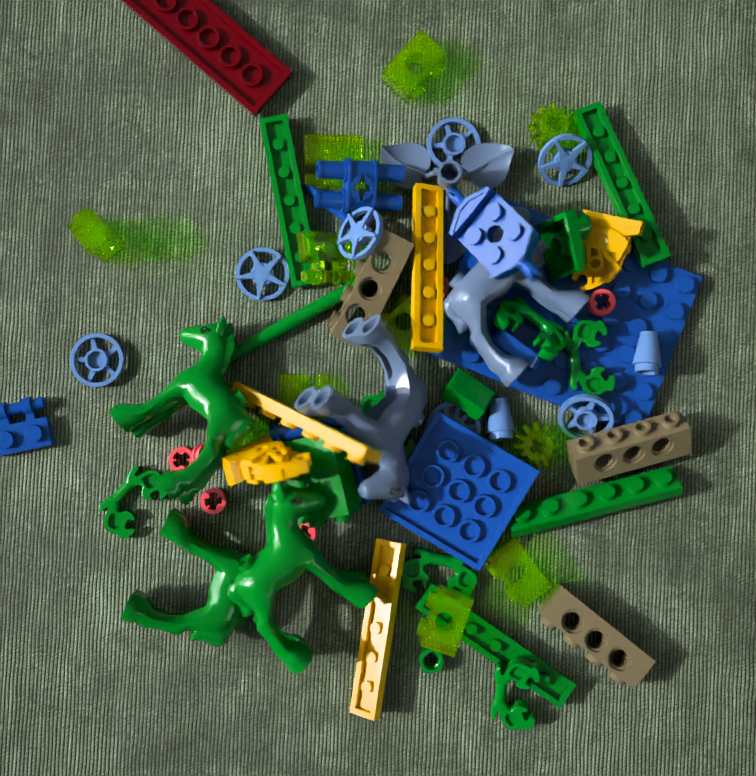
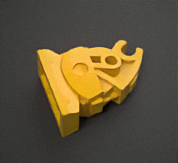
(607, 247)
(264, 462)

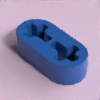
(513, 347)

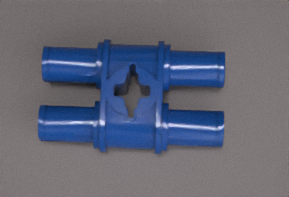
(353, 172)

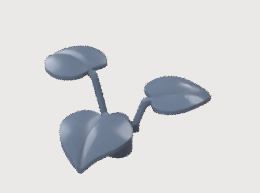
(484, 162)

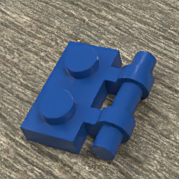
(28, 434)

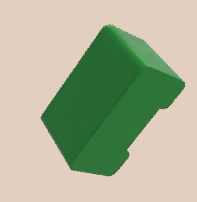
(467, 394)

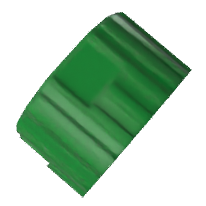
(430, 668)

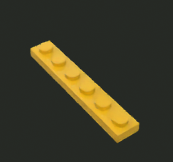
(427, 269)
(311, 427)
(378, 629)

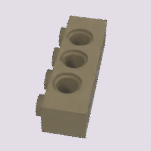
(398, 251)
(629, 447)
(634, 661)

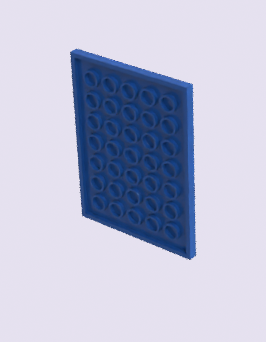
(645, 301)

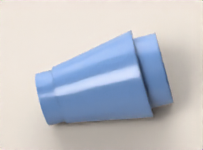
(647, 354)
(500, 420)

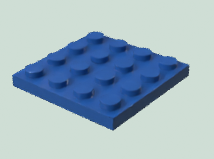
(461, 490)

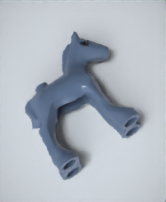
(477, 290)
(387, 421)

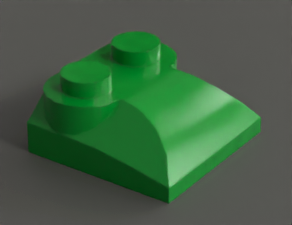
(566, 239)

